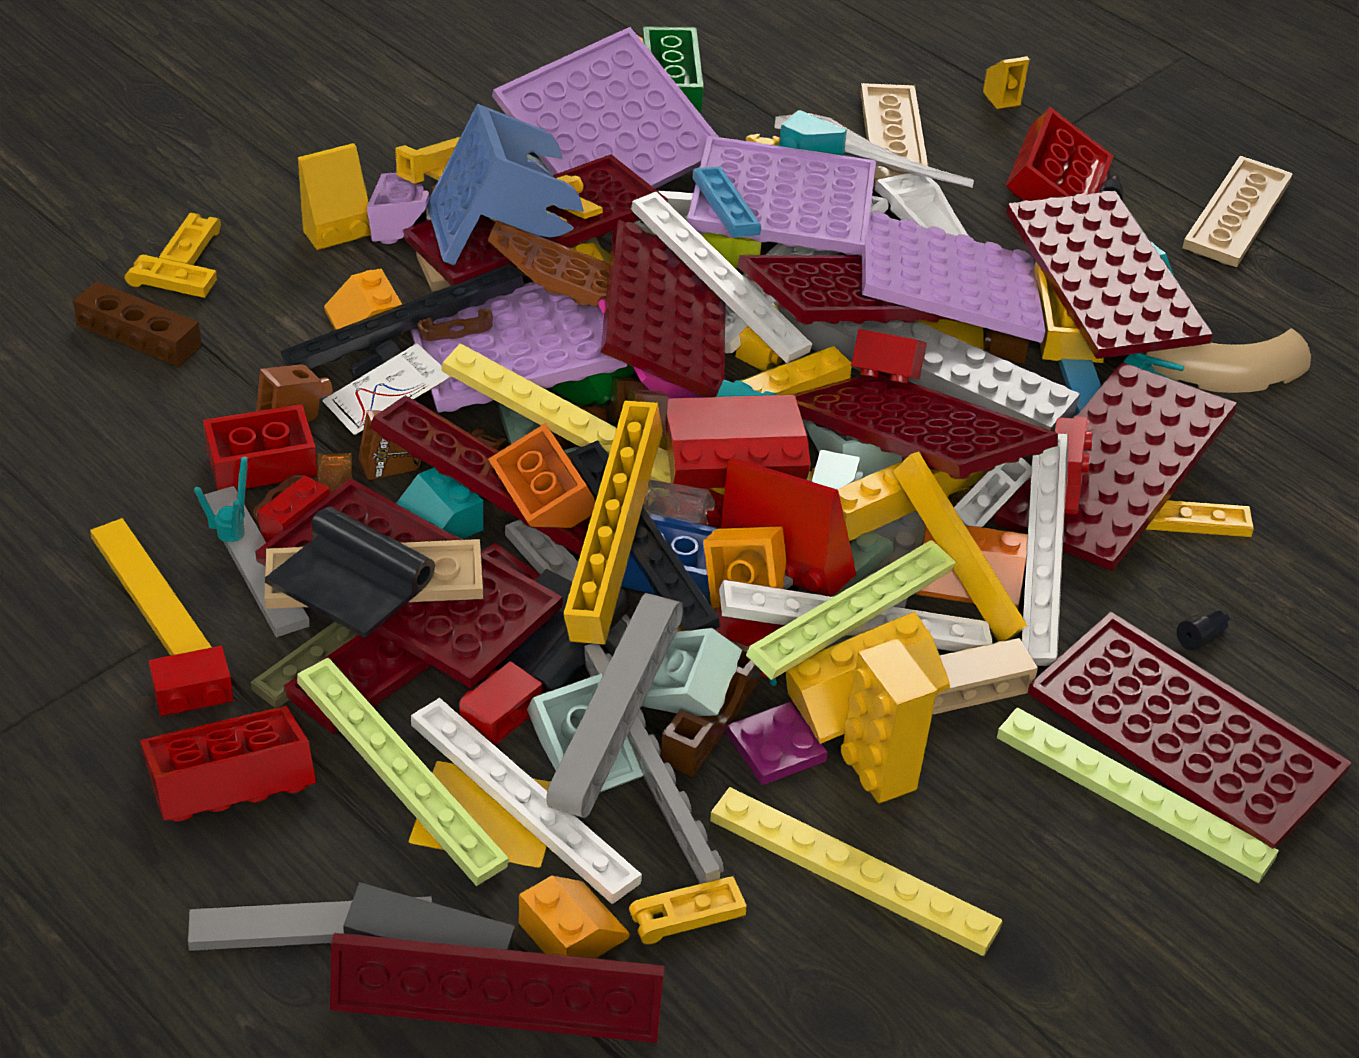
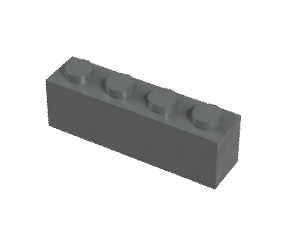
(399, 916)

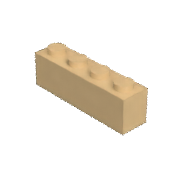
(985, 675)

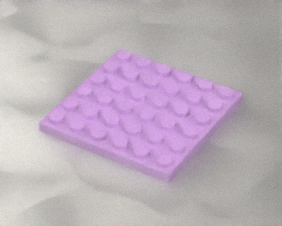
(613, 103)
(793, 194)
(951, 276)
(532, 335)

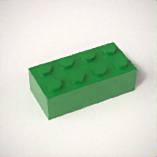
(679, 55)

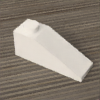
(992, 492)

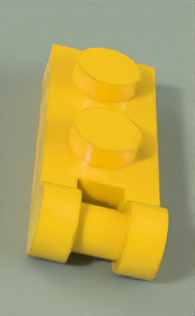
(191, 239)
(171, 276)
(687, 909)

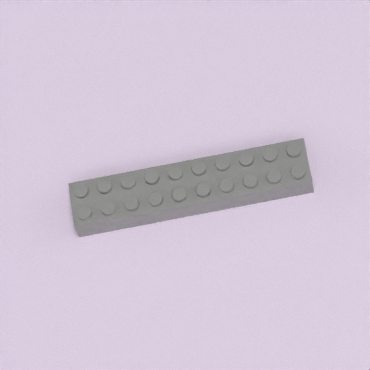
(959, 370)

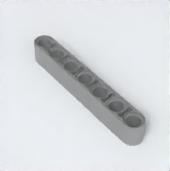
(614, 705)

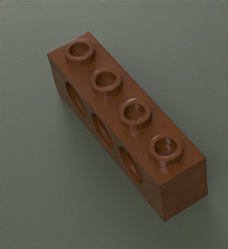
(137, 323)

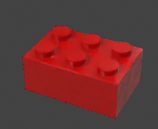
(272, 440)

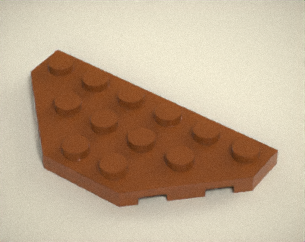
(553, 265)

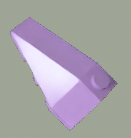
(395, 207)

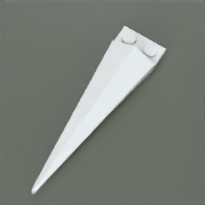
(861, 148)
(919, 200)

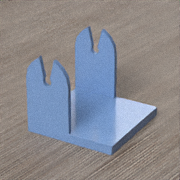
(496, 180)

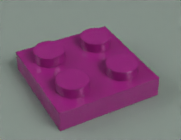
(776, 743)

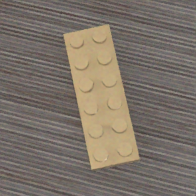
(893, 123)
(1237, 211)
(454, 578)

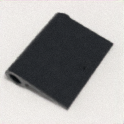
(352, 573)
(548, 651)

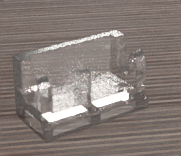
(678, 502)

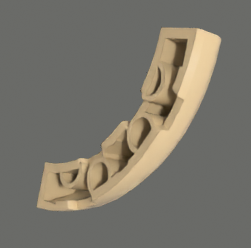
(1238, 366)

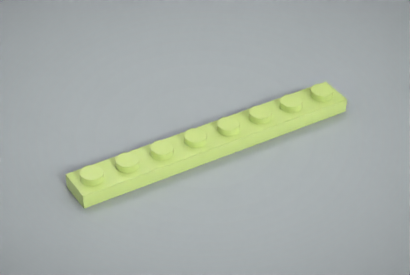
(849, 609)
(403, 772)
(1138, 795)

